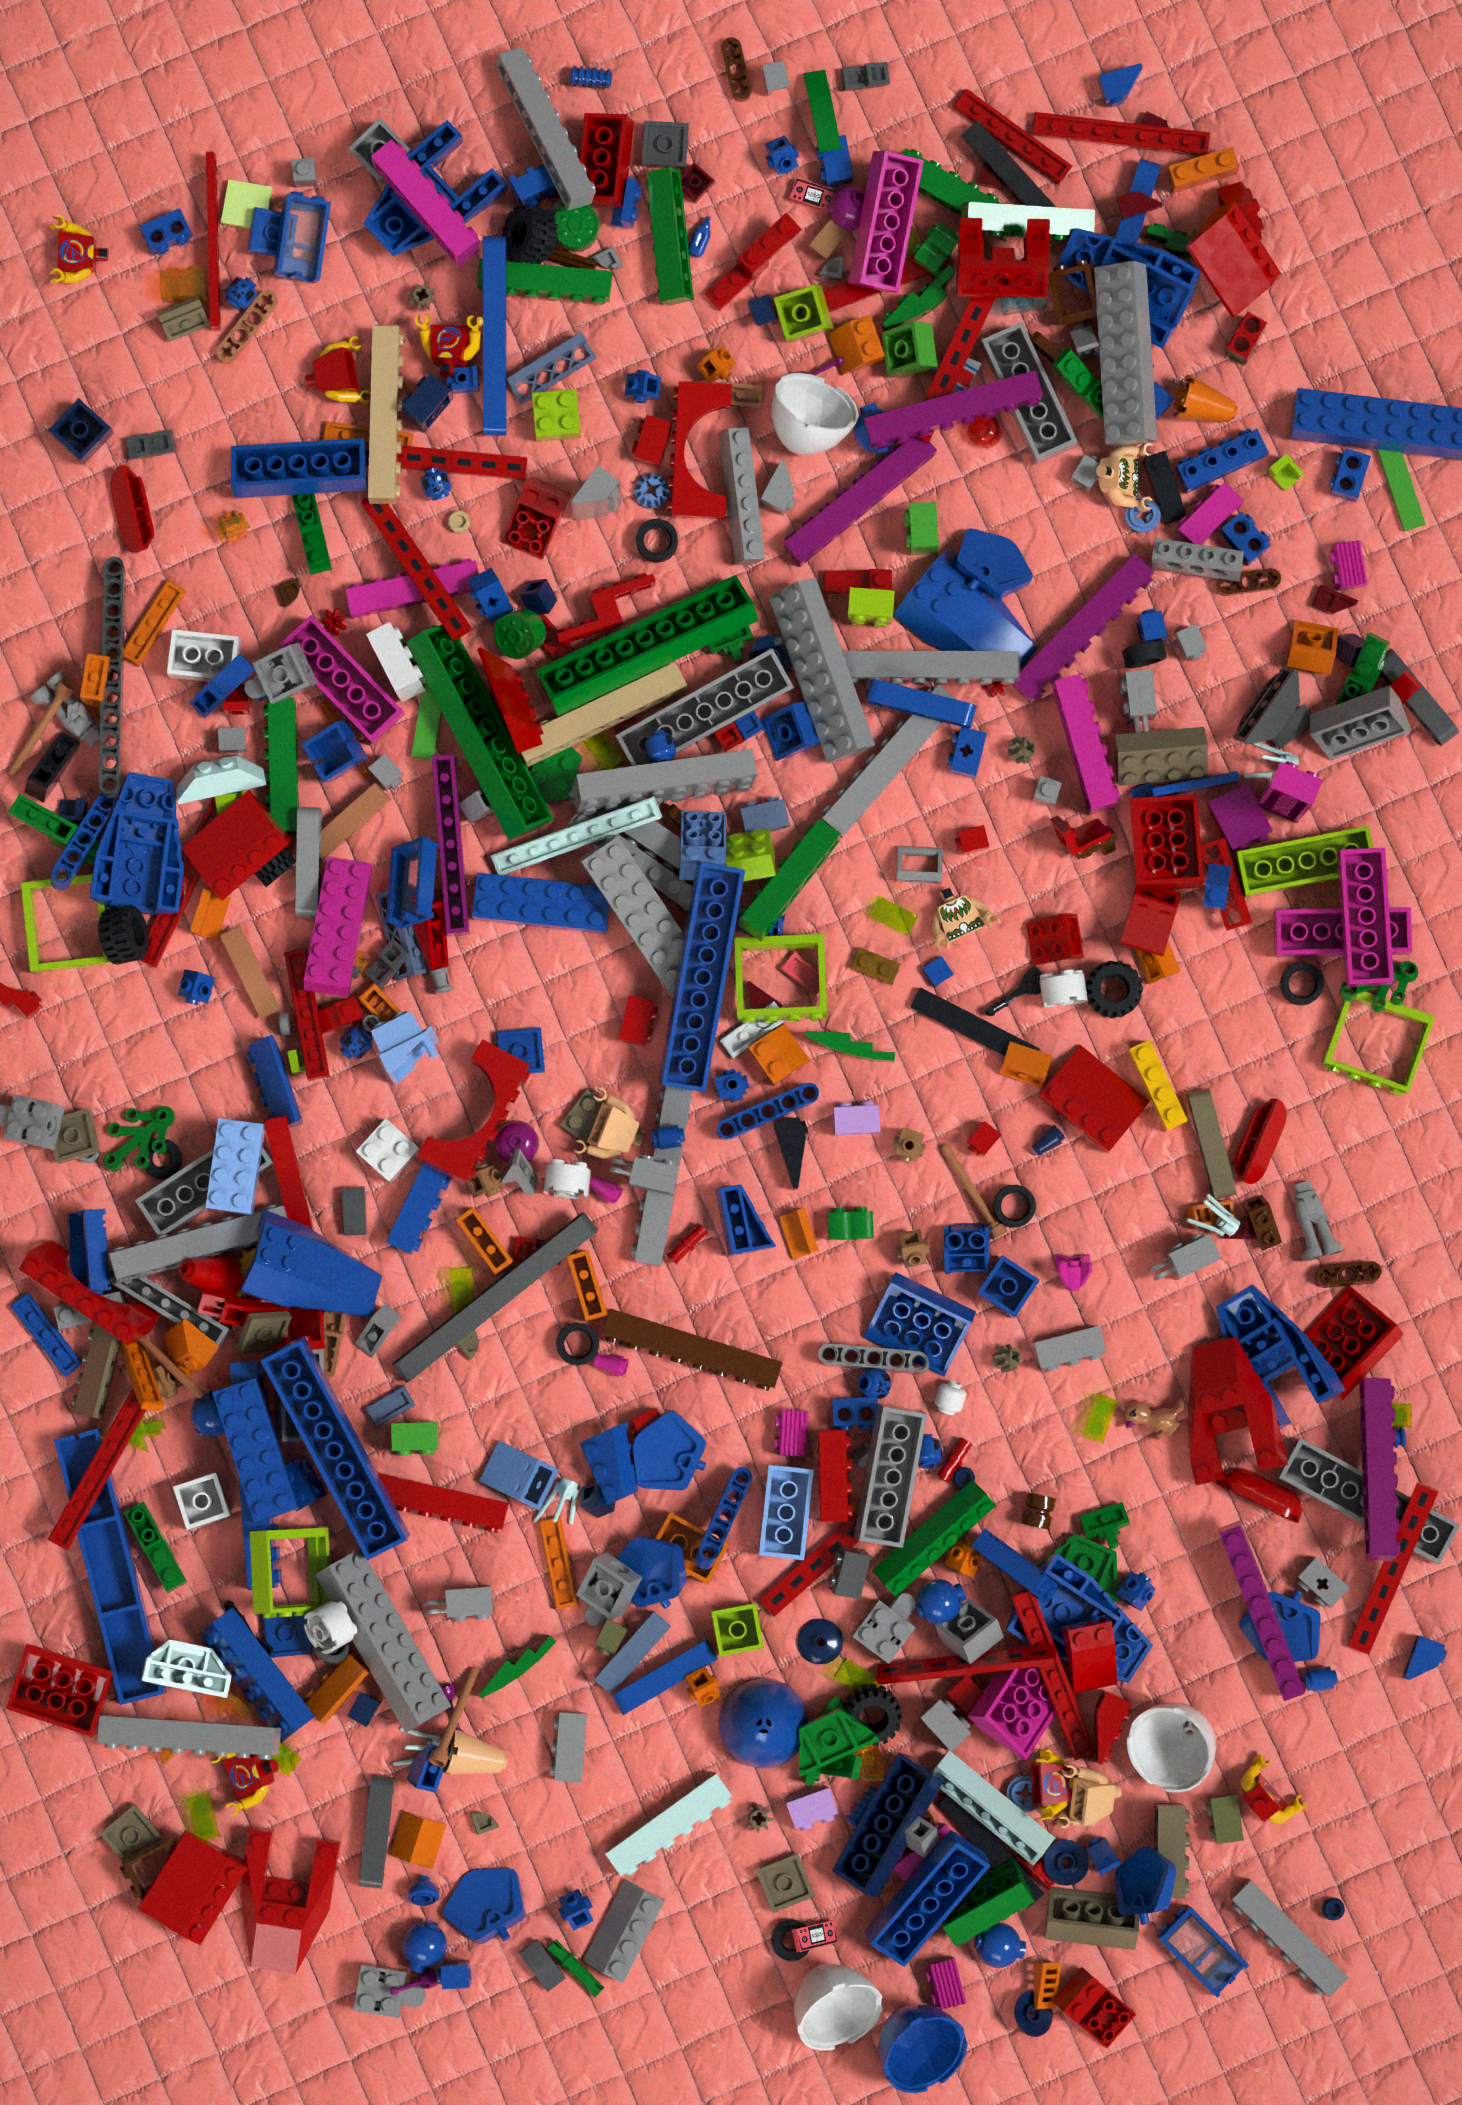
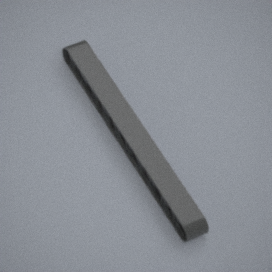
(112, 687)
(495, 1297)

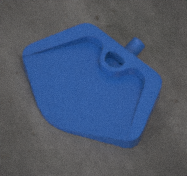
(992, 563)
(667, 1453)
(661, 1570)
(1298, 1623)
(1144, 1883)
(486, 1904)

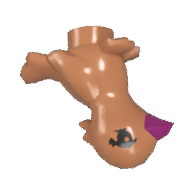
(1159, 1420)

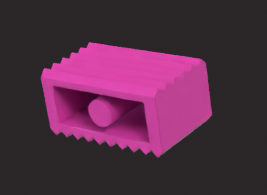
(1349, 565)
(792, 1432)
(946, 1983)

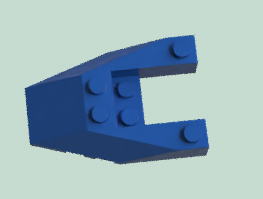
(393, 221)
(1275, 1346)

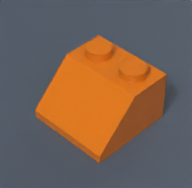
(857, 345)
(1312, 647)
(778, 1054)
(189, 1347)

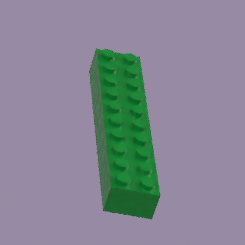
(647, 645)
(480, 732)

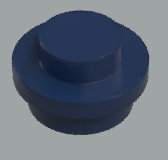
(962, 1477)
(1333, 1908)

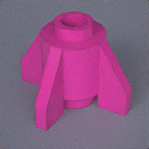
(1073, 1270)

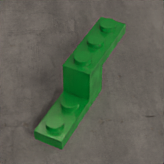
(49, 823)

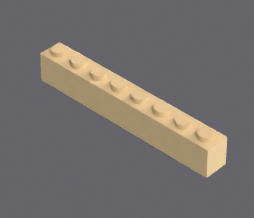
(384, 415)
(607, 712)

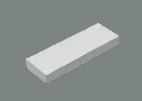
(748, 1034)

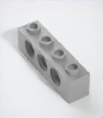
(1197, 559)

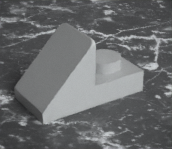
(520, 1170)

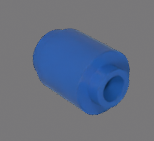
(668, 1137)
(1320, 1679)

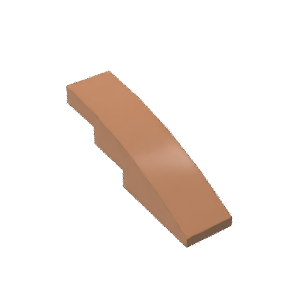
(352, 819)
(250, 971)
(334, 1329)

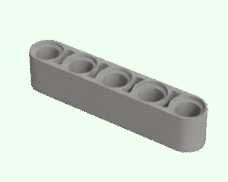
(308, 861)
(863, 1354)

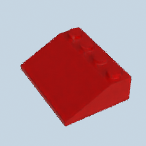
(1232, 258)
(512, 702)
(1167, 842)
(236, 845)
(1094, 1099)
(1353, 1337)
(60, 1690)
(193, 1887)

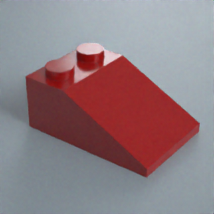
(1090, 1654)

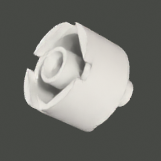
(1063, 988)
(567, 1180)
(329, 1626)

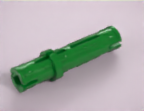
(574, 1967)

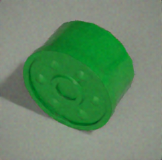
(576, 228)
(519, 633)

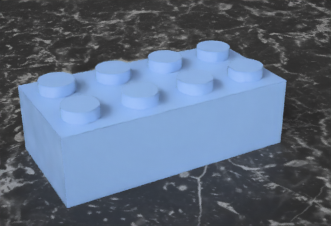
(235, 1166)
(786, 1512)

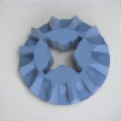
(649, 500)
(1151, 520)
(1018, 1785)

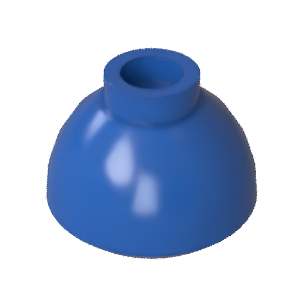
(423, 1892)

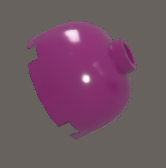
(847, 206)
(516, 1135)

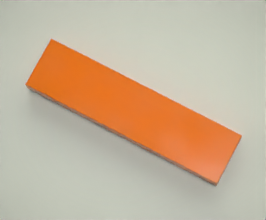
(340, 431)
(153, 622)
(141, 1376)
(558, 1563)

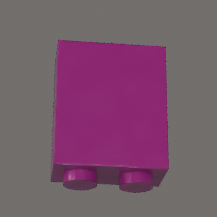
(1240, 818)

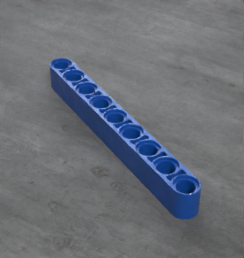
(494, 336)

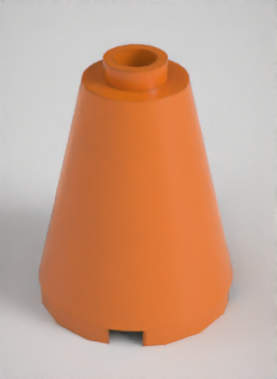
(1203, 402)

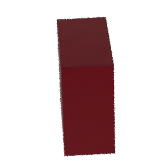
(696, 182)

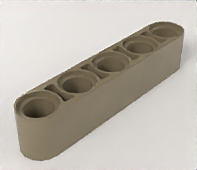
(1211, 1143)

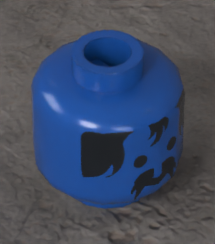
(241, 292)
(435, 483)
(660, 747)
(355, 1043)
(874, 1383)
(930, 1452)

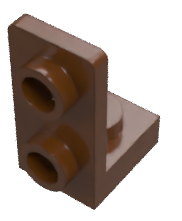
(1262, 1221)

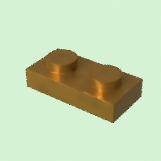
(875, 966)

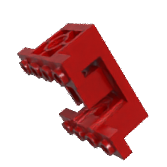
(1002, 274)

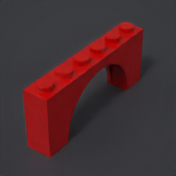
(694, 402)
(459, 1157)
(124, 1321)

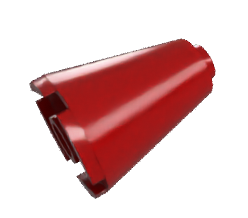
(213, 1273)

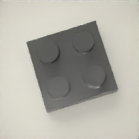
(665, 144)

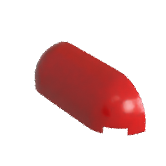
(131, 509)
(1260, 1141)
(1263, 1492)

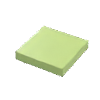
(240, 201)

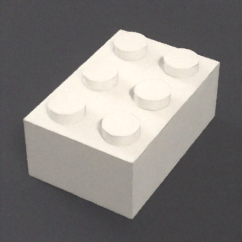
(200, 654)
(397, 661)

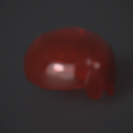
(985, 432)

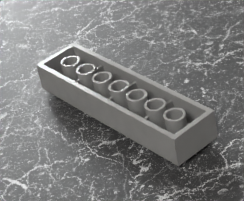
(1125, 354)
(821, 670)
(710, 706)
(665, 781)
(637, 908)
(1341, 1488)
(384, 1641)

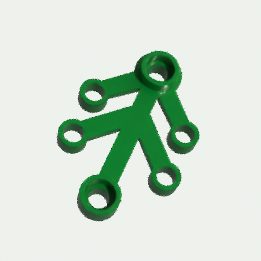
(1399, 974)
(141, 1135)

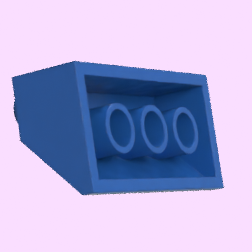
(274, 1080)

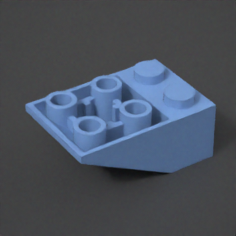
(701, 840)
(519, 1475)

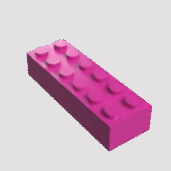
(425, 202)
(885, 221)
(345, 681)
(1084, 743)
(1290, 791)
(1365, 917)
(338, 926)
(1320, 932)

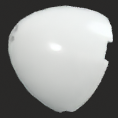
(811, 413)
(1165, 1749)
(835, 2006)

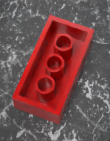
(607, 156)
(833, 1475)

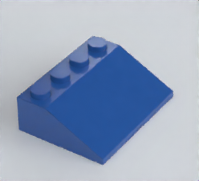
(920, 1321)

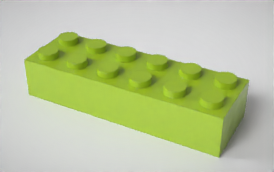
(1296, 861)

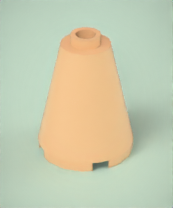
(473, 1756)

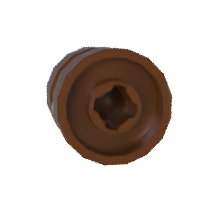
(1038, 1511)

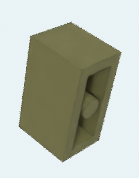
(610, 1637)
(1225, 1819)

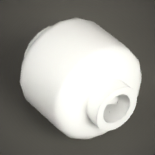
(950, 1397)

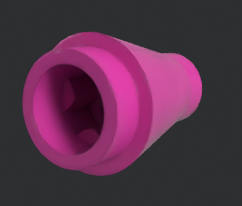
(607, 1190)
(613, 1364)

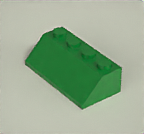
(988, 1902)

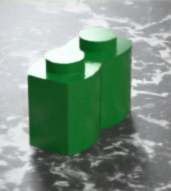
(936, 248)
(850, 1225)

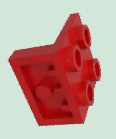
(1081, 838)
(1055, 939)
(307, 1324)

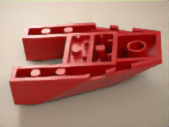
(1227, 1398)
(280, 1912)

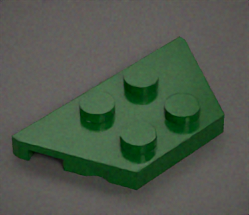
(557, 774)
(1092, 1559)
(831, 1739)

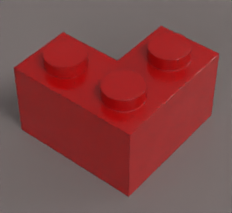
(1244, 199)

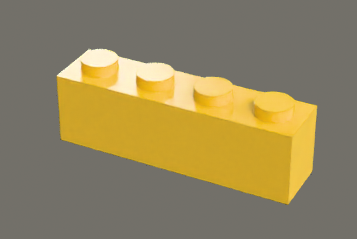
(1157, 1085)

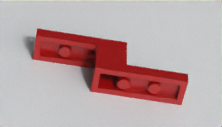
(753, 261)
(605, 609)

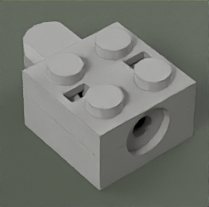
(281, 676)
(1139, 698)
(32, 1121)
(649, 1174)
(1189, 1258)
(607, 1589)
(465, 1603)
(887, 1627)
(374, 1991)

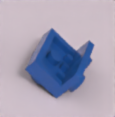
(626, 216)
(305, 1482)

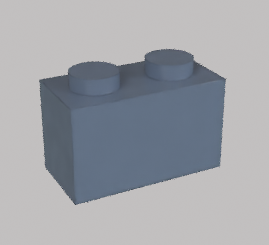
(765, 815)

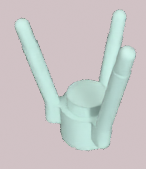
(1285, 756)
(1225, 1222)
(566, 1490)
(435, 1740)

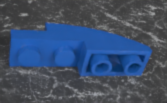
(222, 685)

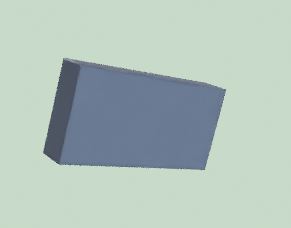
(390, 1406)

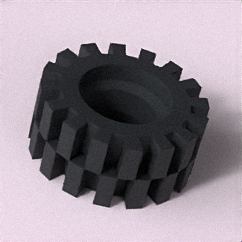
(275, 867)

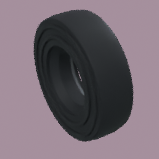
(171, 1168)
(777, 1940)

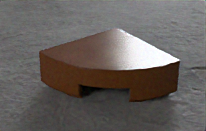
(289, 591)

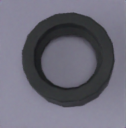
(659, 557)
(1144, 654)
(1301, 966)
(1016, 1222)
(577, 1327)

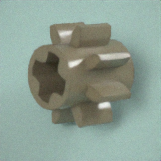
(419, 292)
(1021, 749)
(1006, 1358)
(763, 1822)

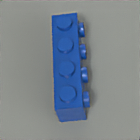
(1222, 460)
(417, 1209)

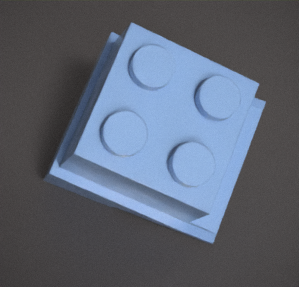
(403, 1044)

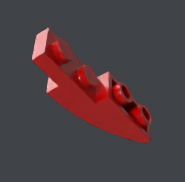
(232, 1309)

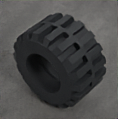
(530, 234)
(123, 934)
(1119, 970)
(876, 1697)

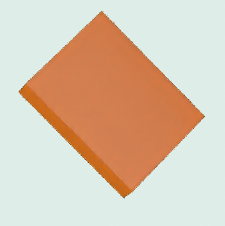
(417, 1839)

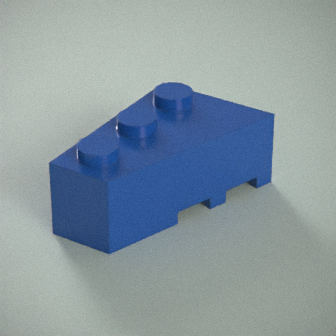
(533, 186)
(740, 1222)
(611, 1463)

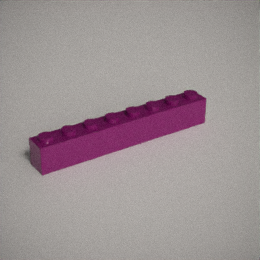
(953, 409)
(858, 499)
(1083, 627)
(450, 845)
(1378, 1469)
(1262, 1610)

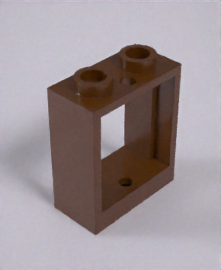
(1062, 317)
(127, 1870)

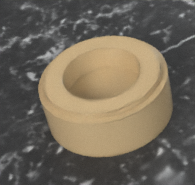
(459, 521)

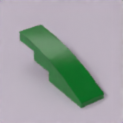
(822, 111)
(841, 1043)
(510, 1672)

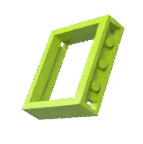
(32, 933)
(783, 942)
(1374, 1080)
(262, 1575)

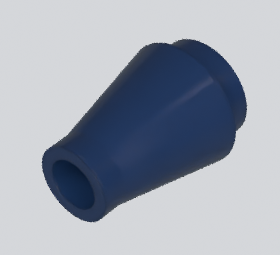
(1048, 1140)

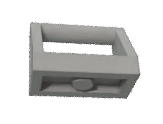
(918, 876)

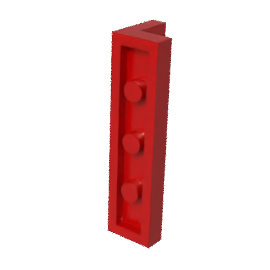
(1234, 883)

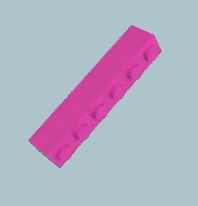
(401, 591)

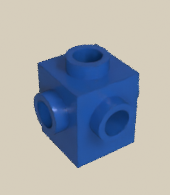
(781, 155)
(642, 386)
(196, 987)
(723, 1089)
(1136, 1590)
(573, 1905)

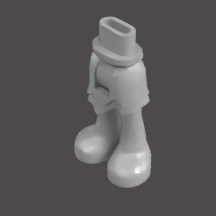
(76, 718)
(1311, 1213)

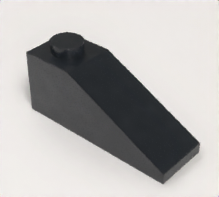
(1164, 486)
(51, 767)
(792, 1143)

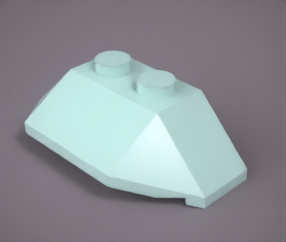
(219, 777)
(187, 1669)

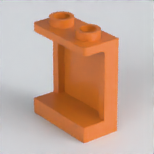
(95, 680)

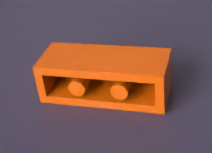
(1202, 170)
(484, 1241)
(587, 1286)

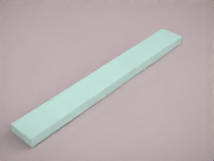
(576, 836)

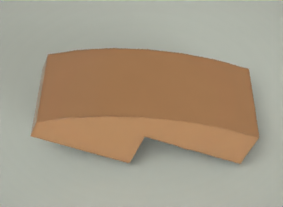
(828, 238)

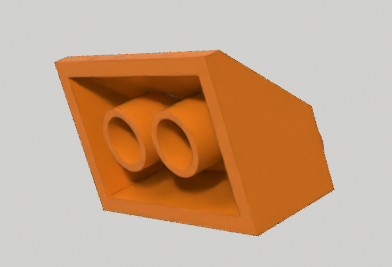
(336, 1688)

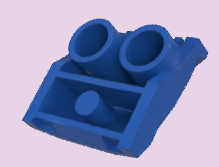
(966, 1248)

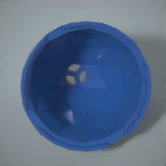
(762, 1700)
(920, 2047)

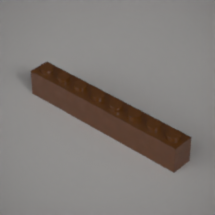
(692, 1348)

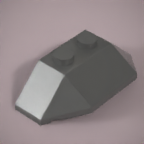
(1270, 708)

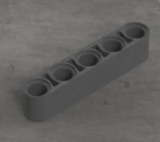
(1421, 702)
(376, 1831)

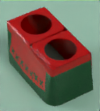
(1238, 356)

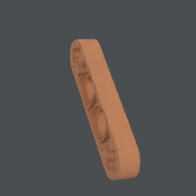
(250, 329)

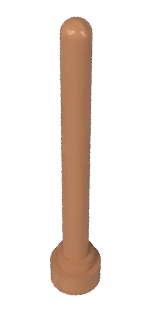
(62, 692)
(996, 1228)
(170, 1366)
(439, 1756)

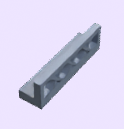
(548, 360)
(415, 960)
(632, 1652)

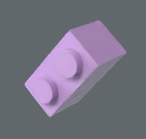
(856, 1119)
(812, 1808)

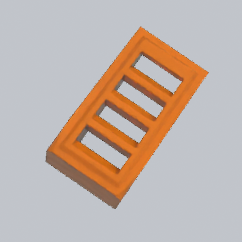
(370, 988)
(1191, 1213)
(1039, 1976)

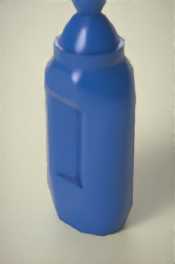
(700, 238)

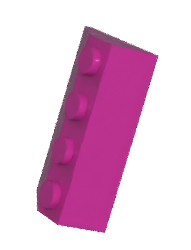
(1014, 1709)

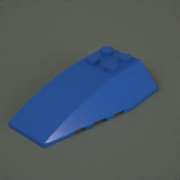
(1169, 278)
(957, 619)
(141, 849)
(307, 1270)
(1082, 1600)

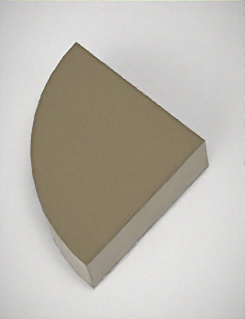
(469, 1344)
(483, 1822)

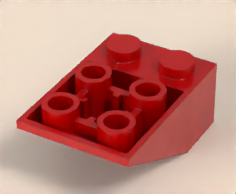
(536, 517)
(1150, 919)
(1107, 1721)
(1094, 2007)

